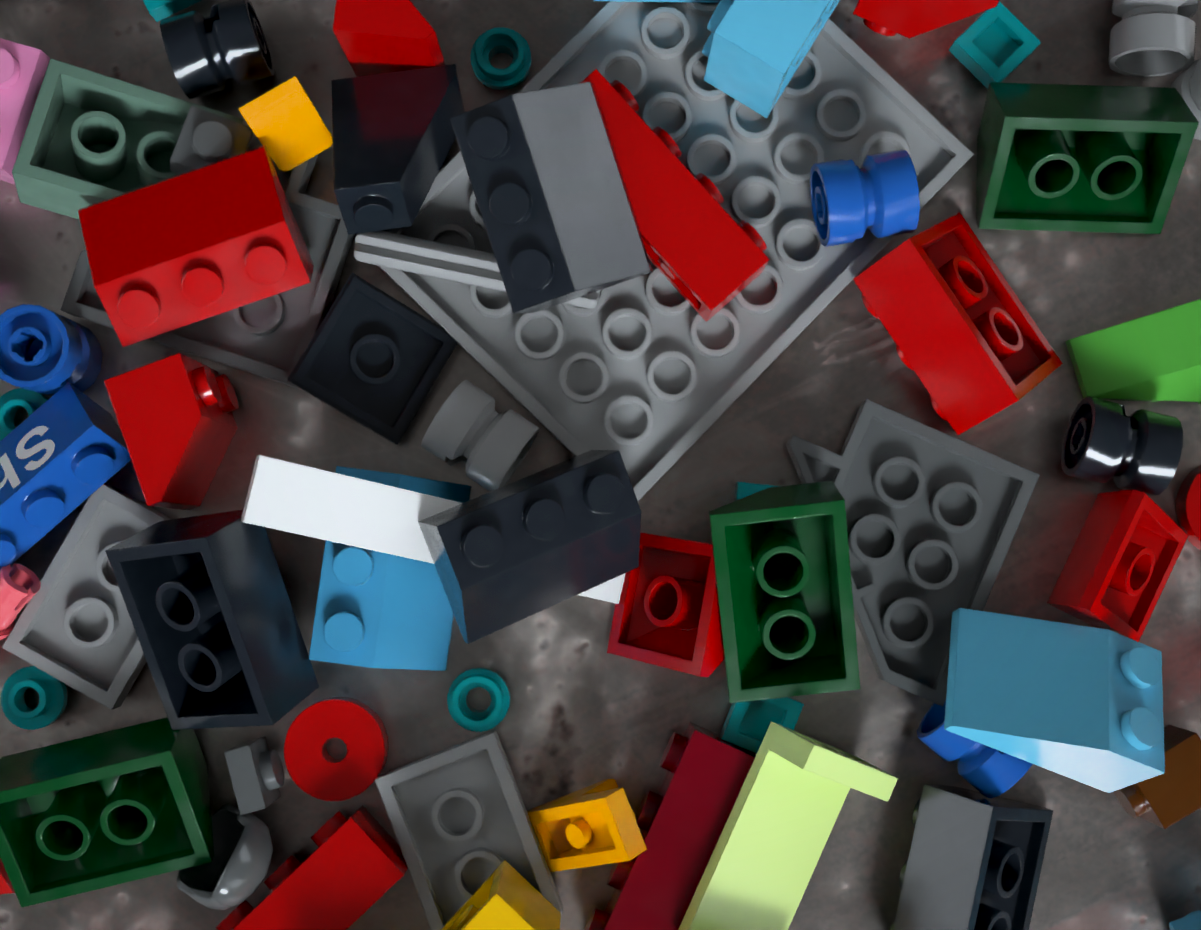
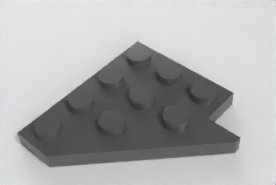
(268, 333)
(922, 535)

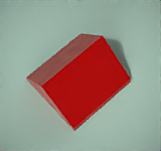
(385, 36)
(1119, 563)

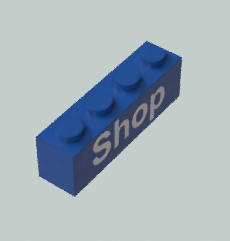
(54, 466)

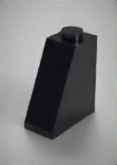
(391, 143)

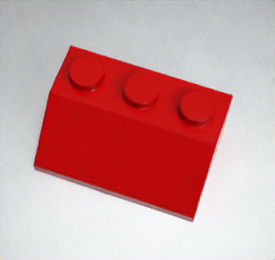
(194, 246)
(957, 323)

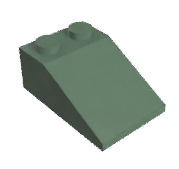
(95, 139)

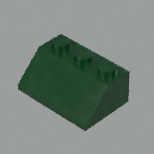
(1080, 157)
(785, 593)
(104, 811)

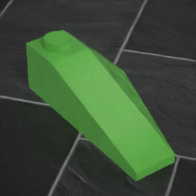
(1143, 358)

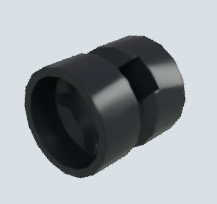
(216, 47)
(1134, 449)

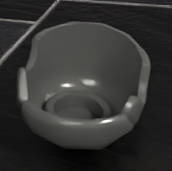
(239, 861)

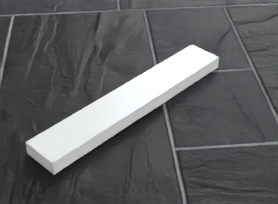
(353, 512)

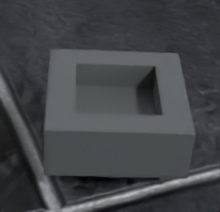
(208, 139)
(254, 774)

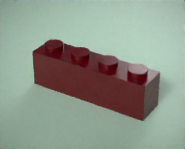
(678, 831)

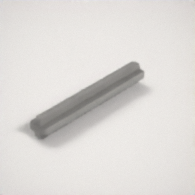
(439, 261)

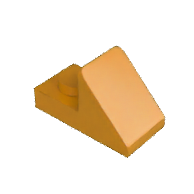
(287, 124)
(587, 828)

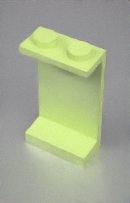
(778, 831)

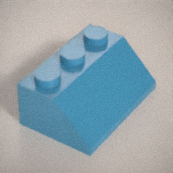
(383, 605)

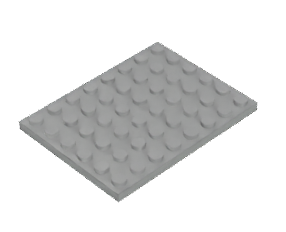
(643, 362)

